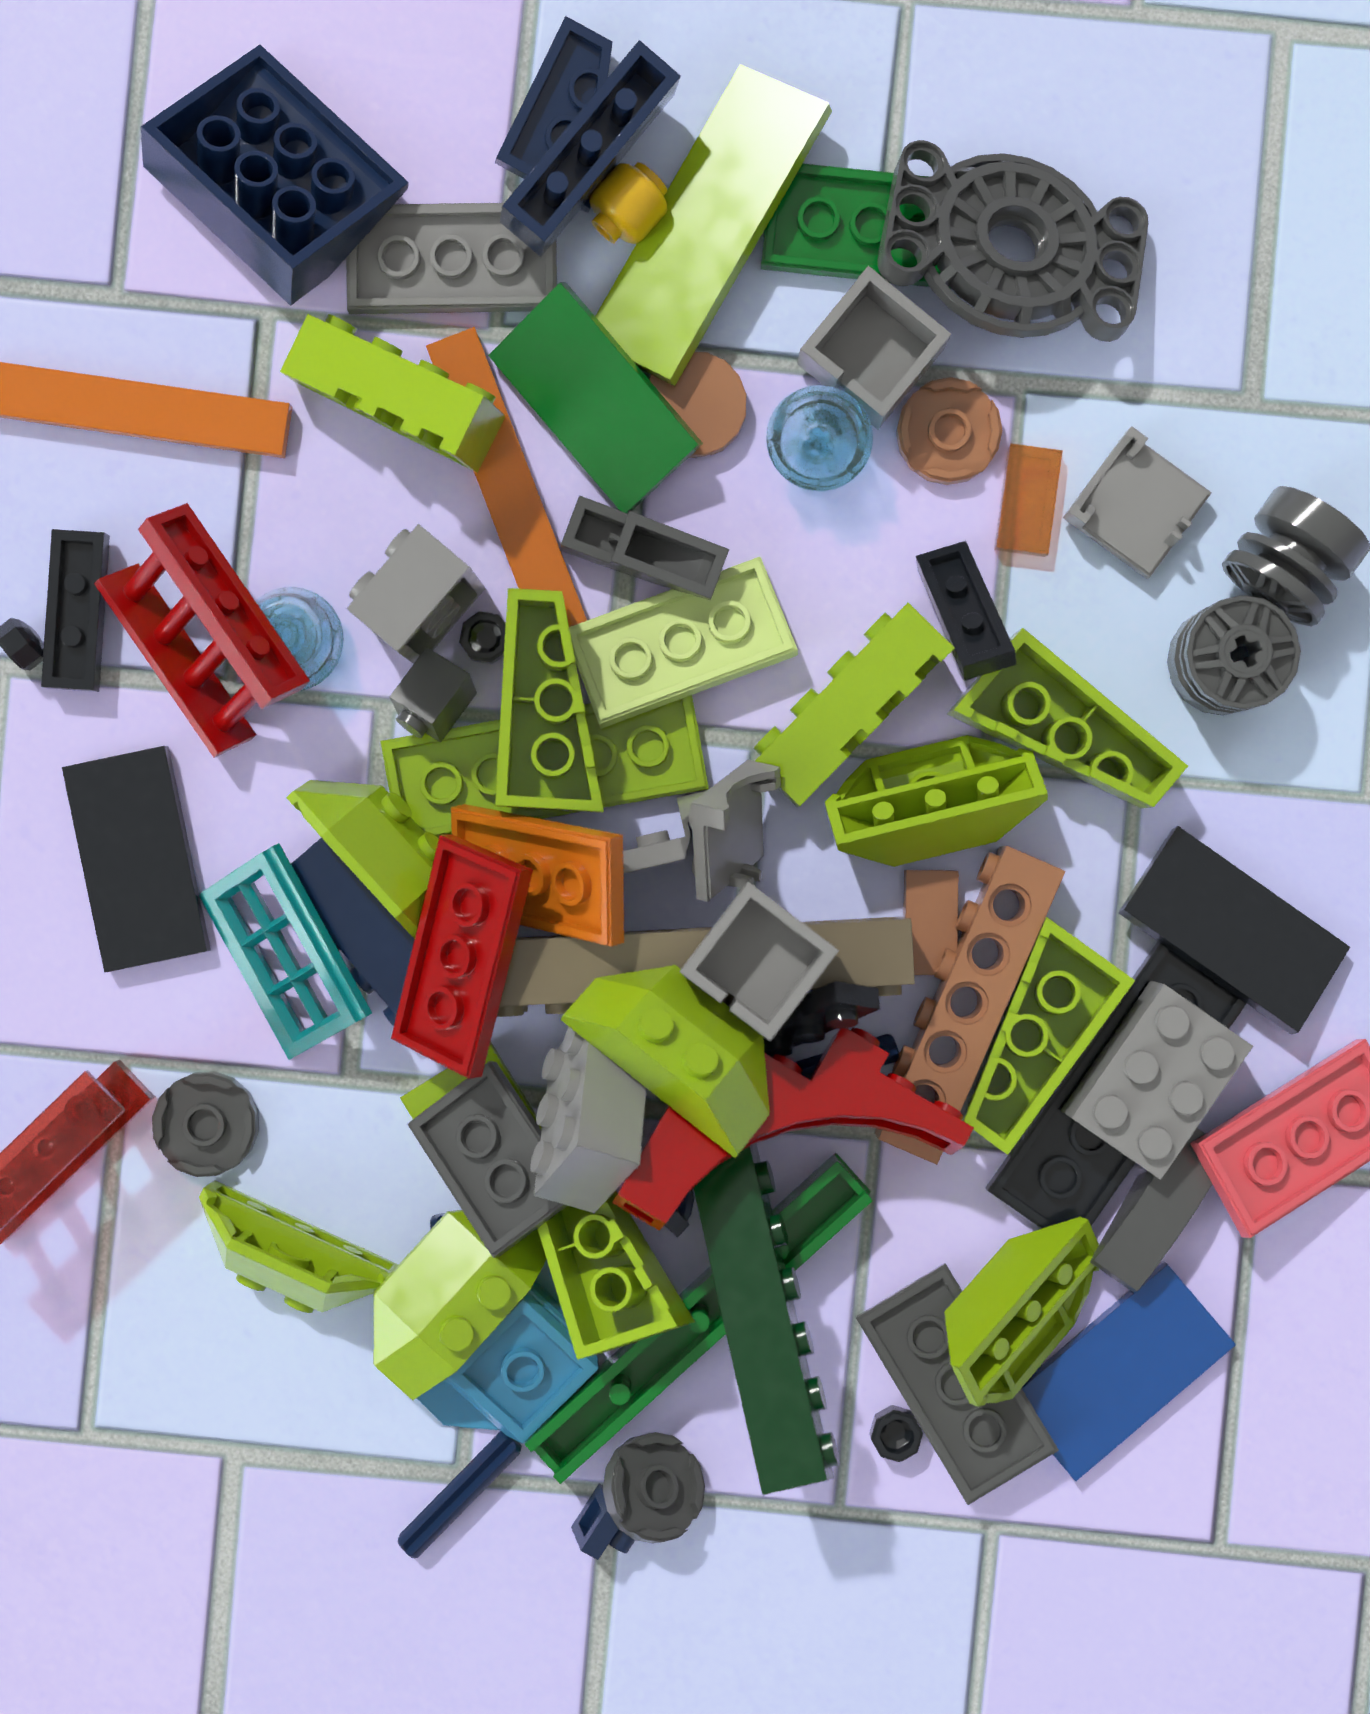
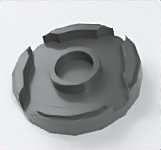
(205, 1123)
(653, 1488)

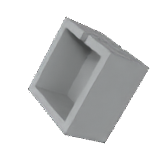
(874, 346)
(760, 959)

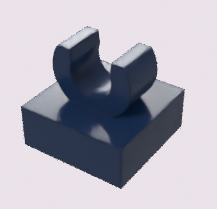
(596, 1529)

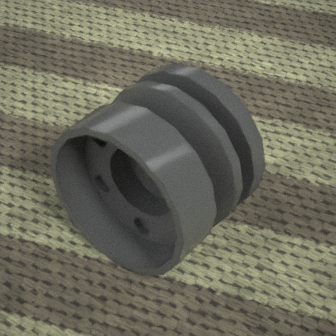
(1297, 554)
(1202, 661)

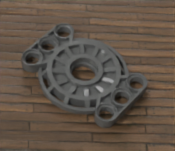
(1015, 191)

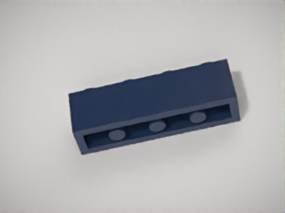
(589, 148)
(357, 924)

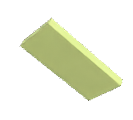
(681, 644)

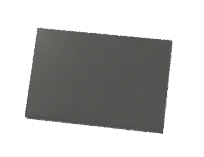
(483, 1152)

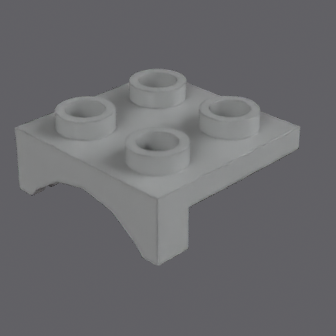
(1137, 504)
(730, 829)

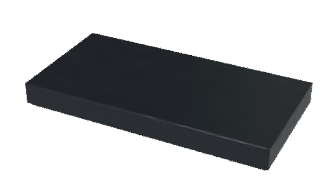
(136, 858)
(1234, 930)

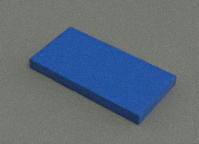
(1124, 1369)

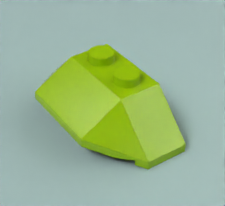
(934, 800)
(375, 840)
(680, 1049)
(288, 1253)
(447, 1302)
(1019, 1309)

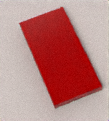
(461, 955)

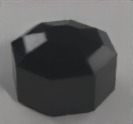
(483, 637)
(21, 643)
(895, 1433)

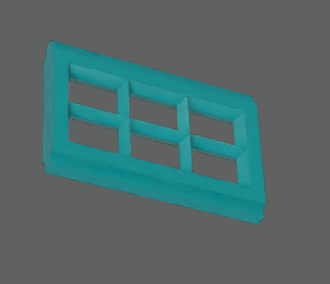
(311, 933)

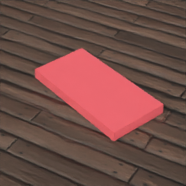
(1292, 1141)

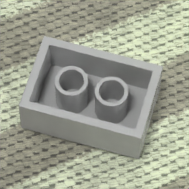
(415, 593)
(1157, 1078)
(588, 1126)

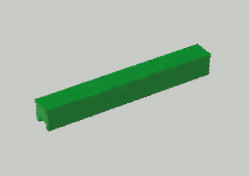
(647, 1367)

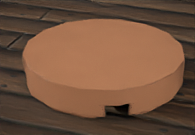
(708, 400)
(949, 431)

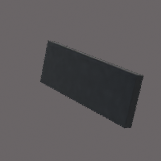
(1058, 1164)

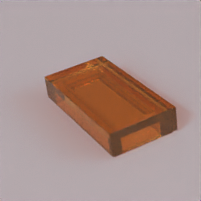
(1028, 500)

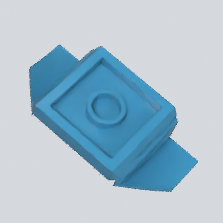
(517, 1372)

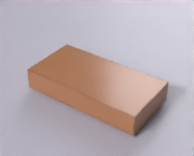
(932, 905)

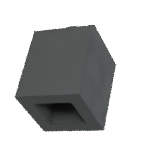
(432, 696)

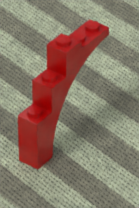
(840, 1092)

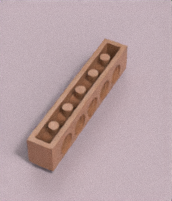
(1035, 887)

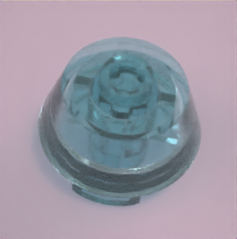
(819, 438)
(307, 628)

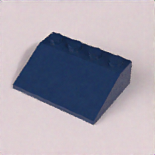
(271, 172)

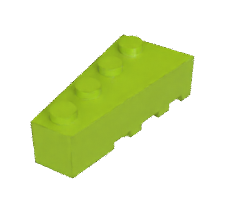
(394, 391)
(853, 703)
(543, 721)
(1068, 725)
(1047, 1026)
(608, 1279)

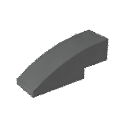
(643, 548)
(1152, 1219)

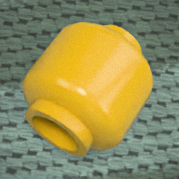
(628, 203)

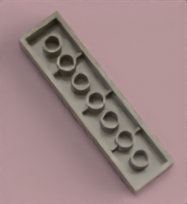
(560, 967)

